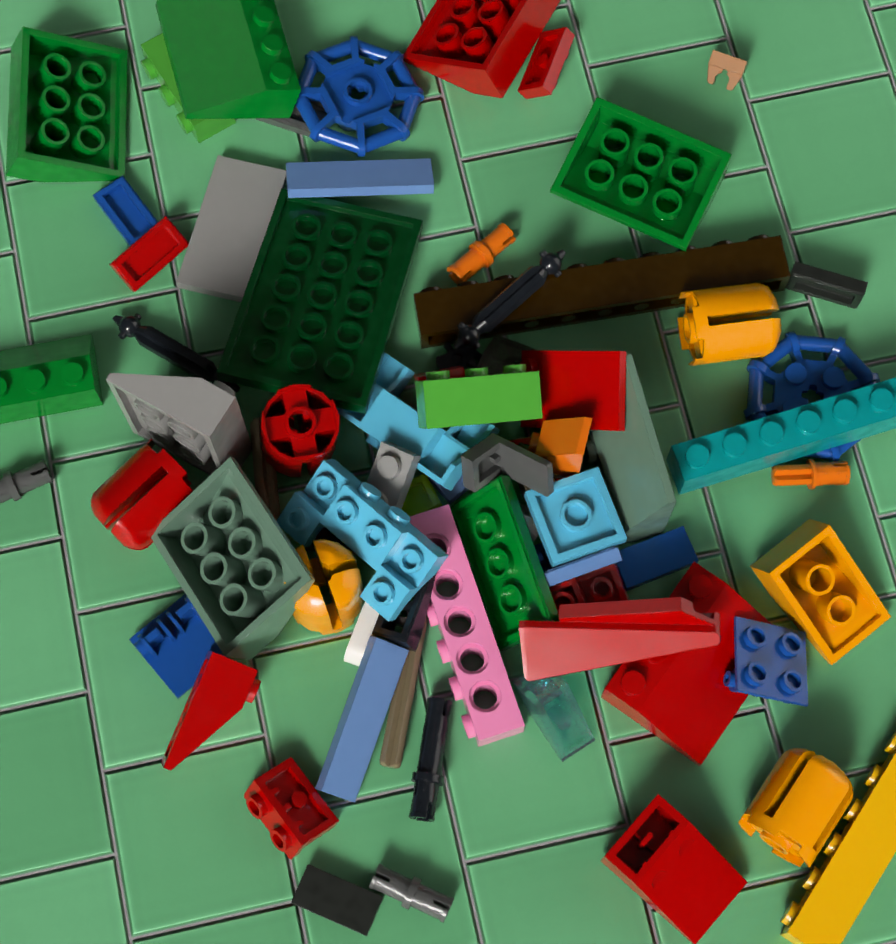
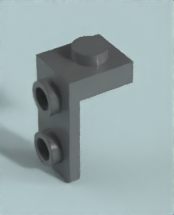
(500, 456)

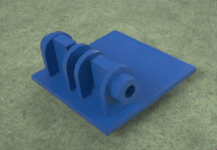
(176, 645)
(769, 662)

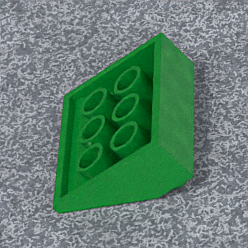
(229, 58)
(66, 109)
(641, 174)

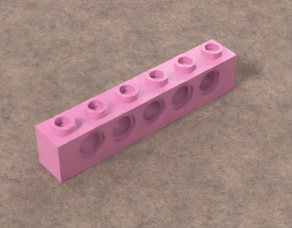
(504, 717)

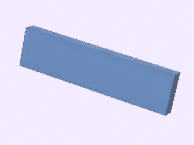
(359, 178)
(362, 719)

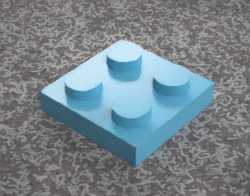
(576, 517)

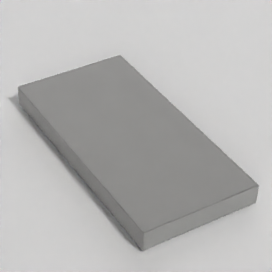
(230, 228)

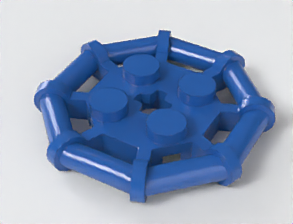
(354, 113)
(805, 376)

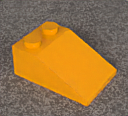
(821, 589)

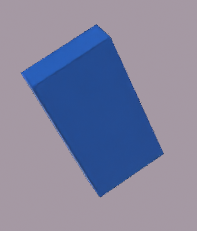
(125, 209)
(656, 558)

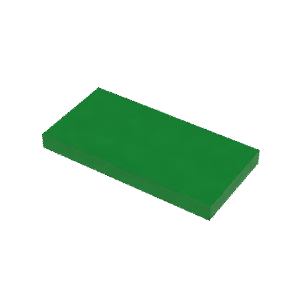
(503, 560)

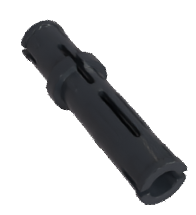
(429, 767)

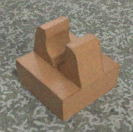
(721, 61)

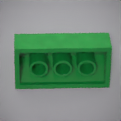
(49, 379)

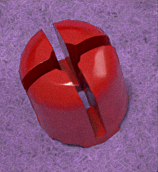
(318, 428)
(140, 496)

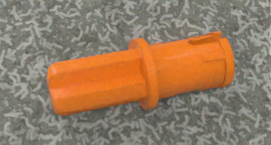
(811, 474)

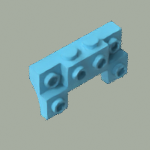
(397, 422)
(371, 529)

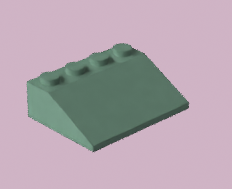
(634, 466)
(233, 562)

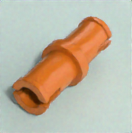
(481, 254)

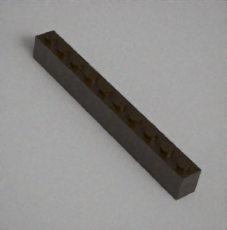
(605, 289)

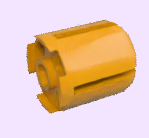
(726, 325)
(339, 571)
(798, 805)

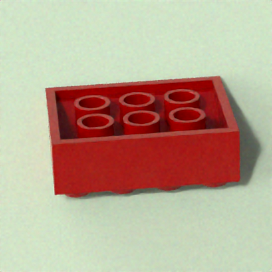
(479, 41)
(684, 692)

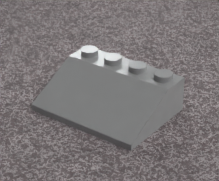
(184, 417)

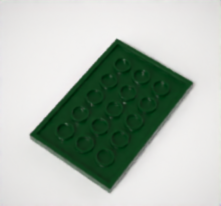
(321, 299)

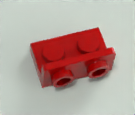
(289, 807)

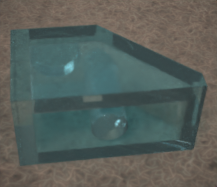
(556, 714)

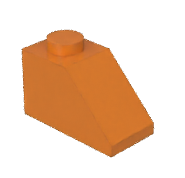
(562, 443)

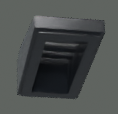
(412, 625)

